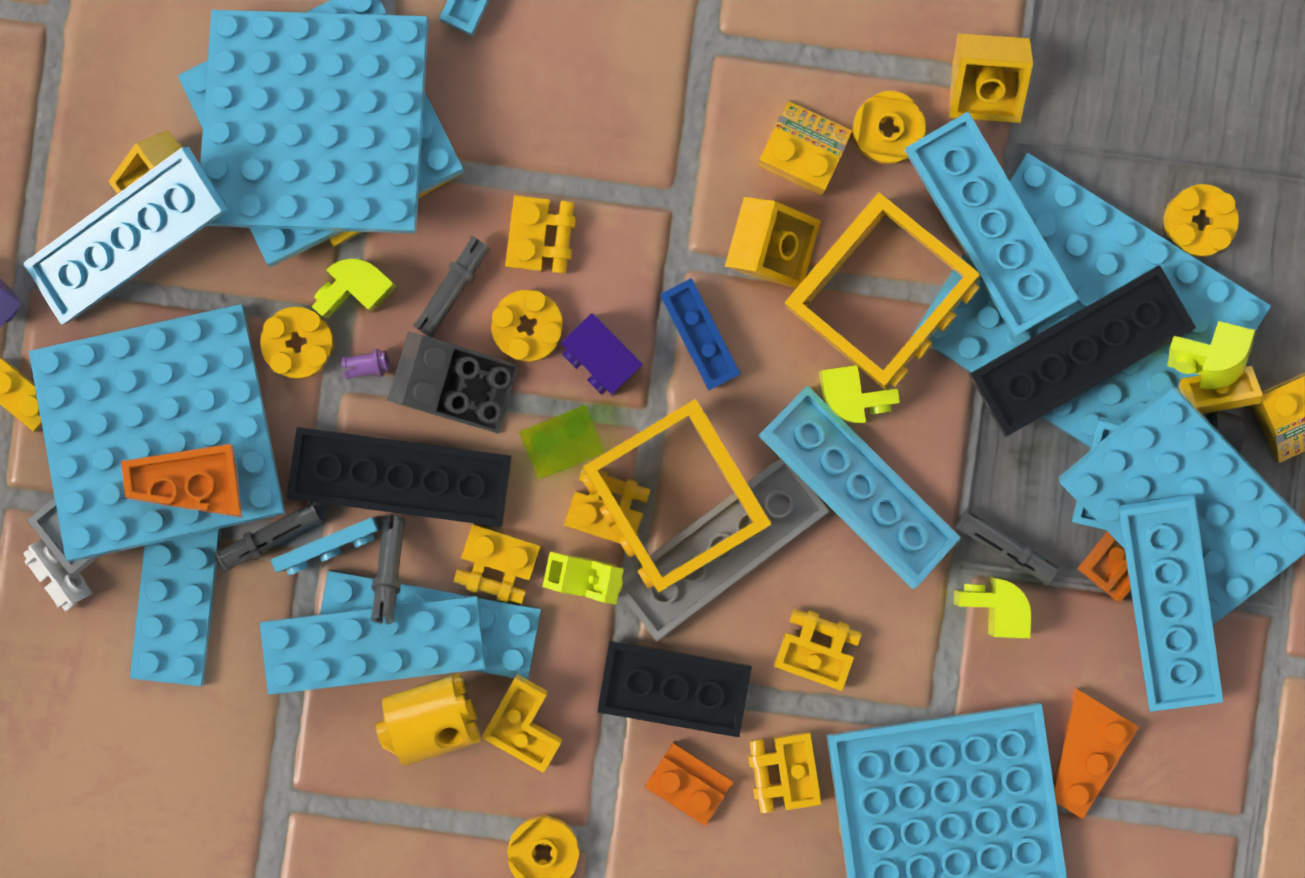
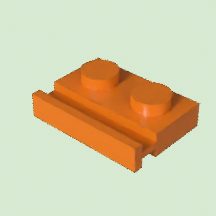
(1108, 568)
(689, 783)

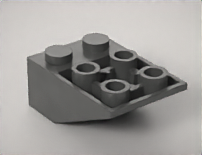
(453, 382)

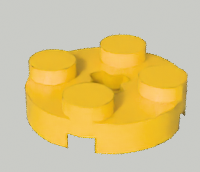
(876, 111)
(1217, 207)
(279, 331)
(546, 332)
(543, 831)

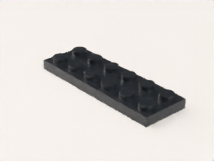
(1082, 350)
(399, 477)

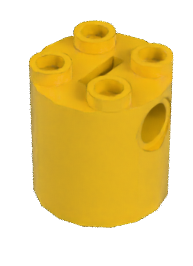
(428, 721)

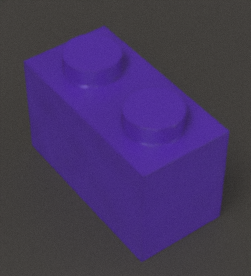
(600, 355)

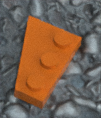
(186, 479)
(1089, 752)

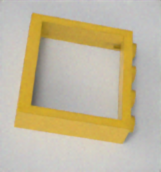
(838, 255)
(630, 540)

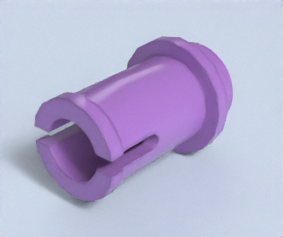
(366, 364)

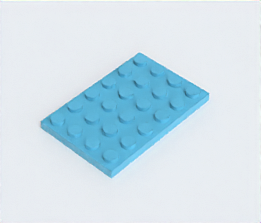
(1176, 452)

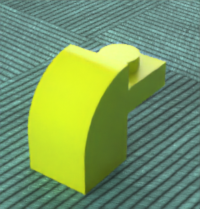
(355, 278)
(1216, 363)
(844, 396)
(583, 577)
(1006, 603)

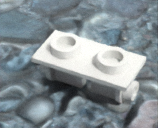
(64, 588)

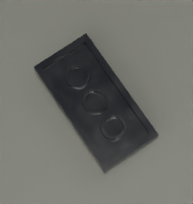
(674, 688)

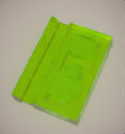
(561, 442)

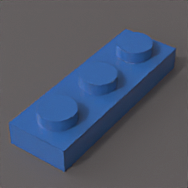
(699, 334)

